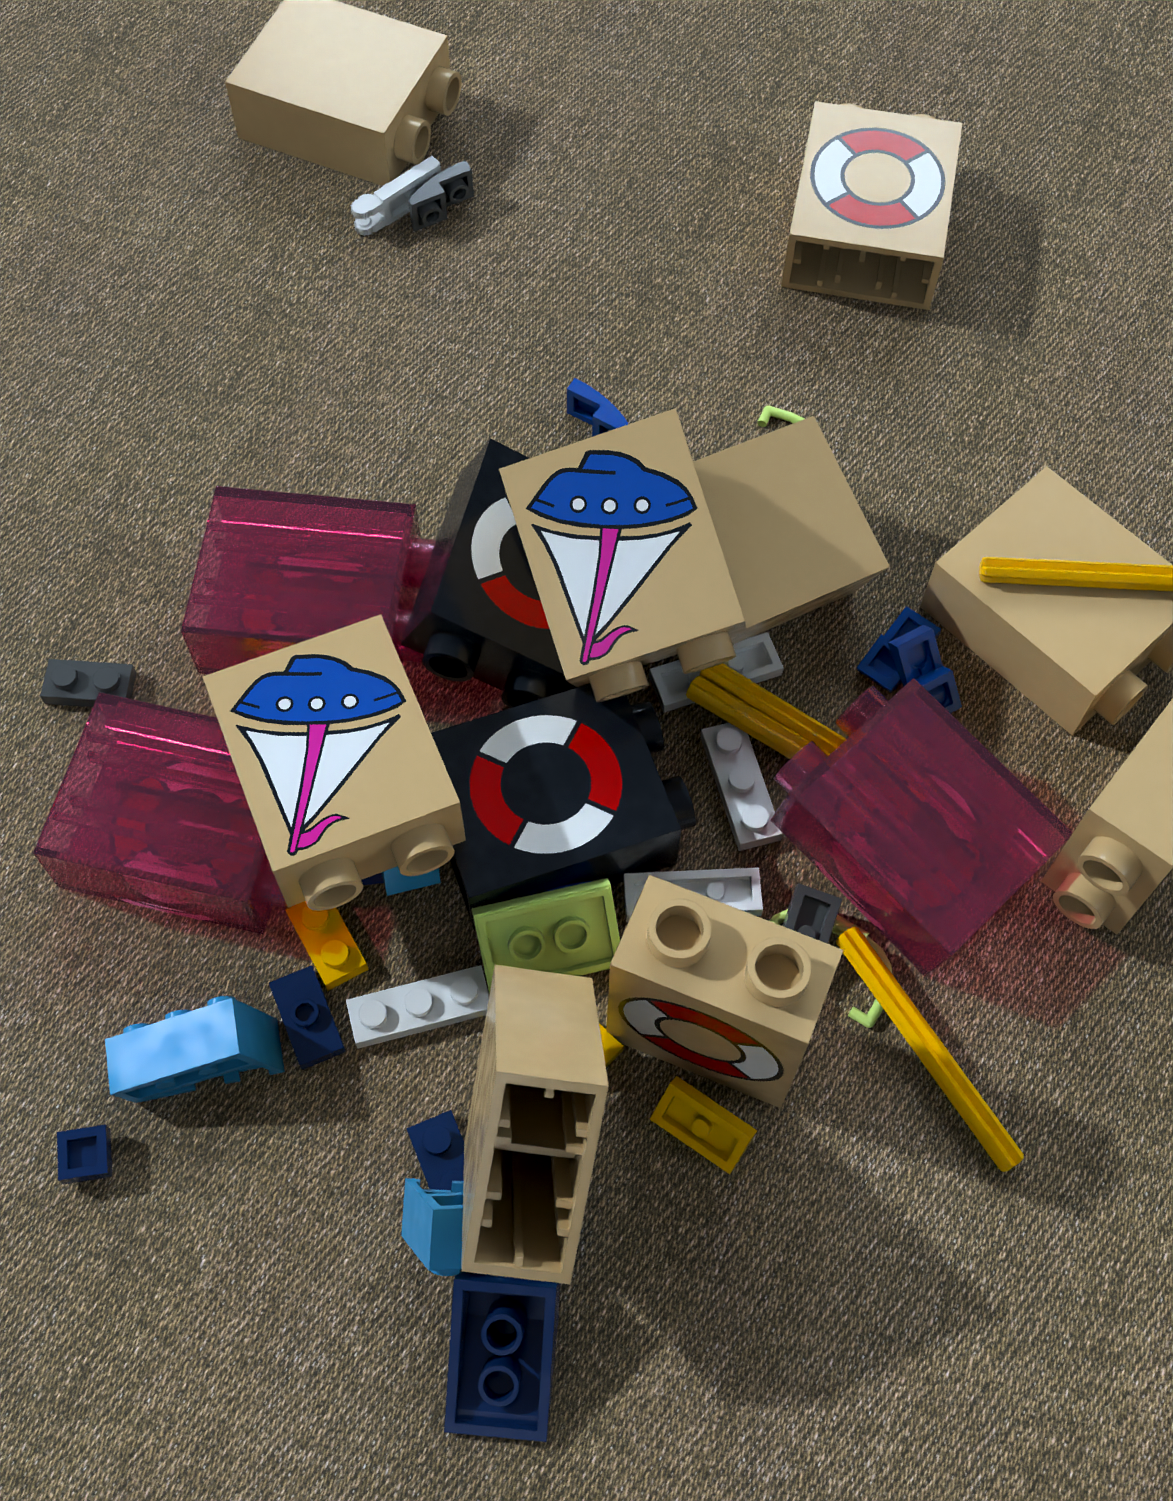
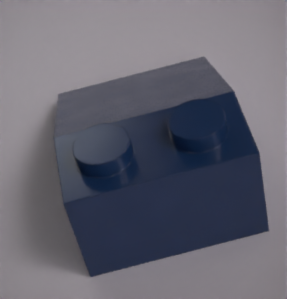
(501, 1356)

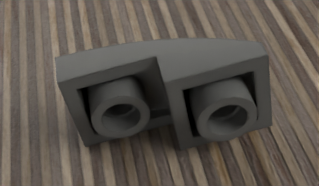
(446, 188)

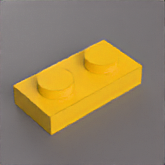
(327, 944)
(703, 1124)

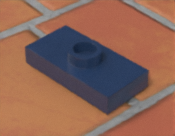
(307, 1017)

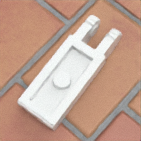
(391, 200)

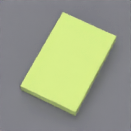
(550, 931)

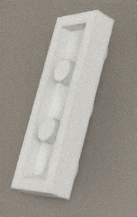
(754, 659)
(740, 786)
(730, 886)
(418, 1006)

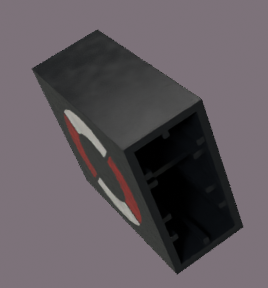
(478, 595)
(561, 796)

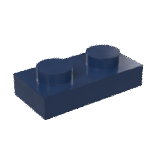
(439, 1150)

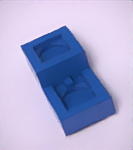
(593, 408)
(919, 658)
(878, 662)

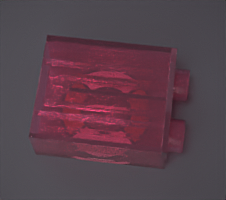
(297, 569)
(158, 819)
(915, 822)

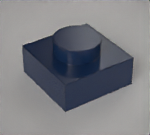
(84, 1154)

